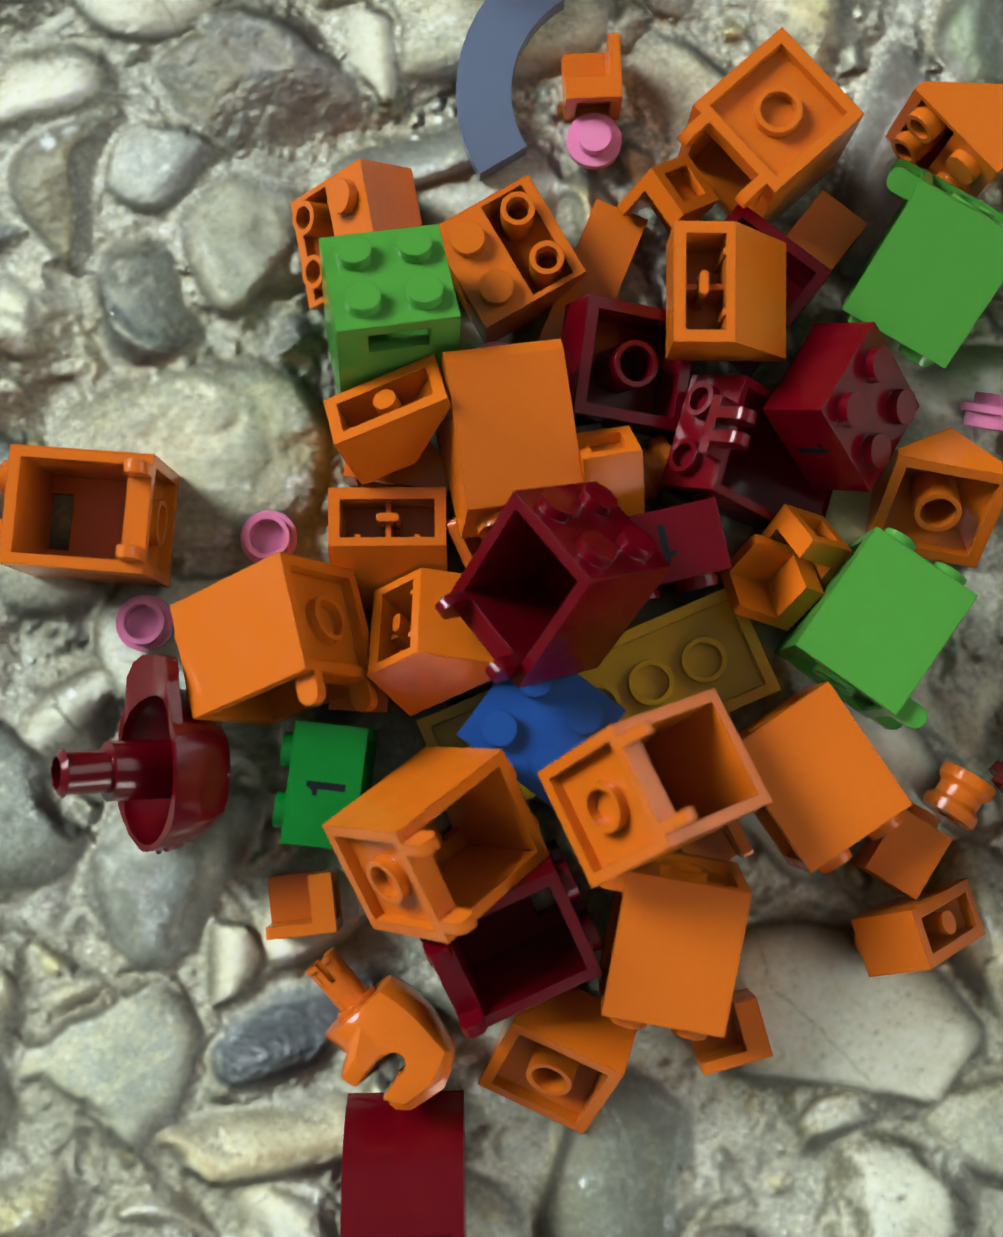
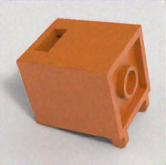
(769, 129)
(118, 519)
(274, 642)
(822, 780)
(652, 785)
(431, 883)
(674, 945)

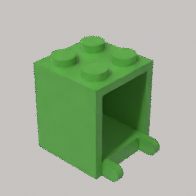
(930, 267)
(386, 301)
(879, 627)

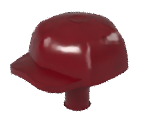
(163, 768)

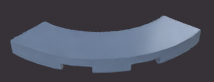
(486, 78)

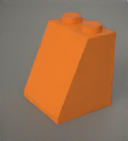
(505, 428)

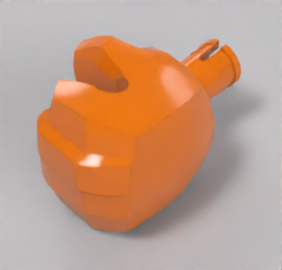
(386, 1021)

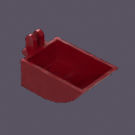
(734, 454)
(403, 1168)

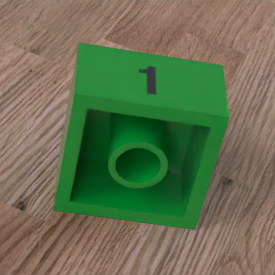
(326, 773)

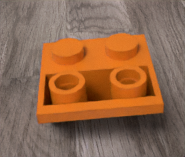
(953, 133)
(353, 201)
(508, 259)
(725, 293)
(387, 533)
(416, 651)

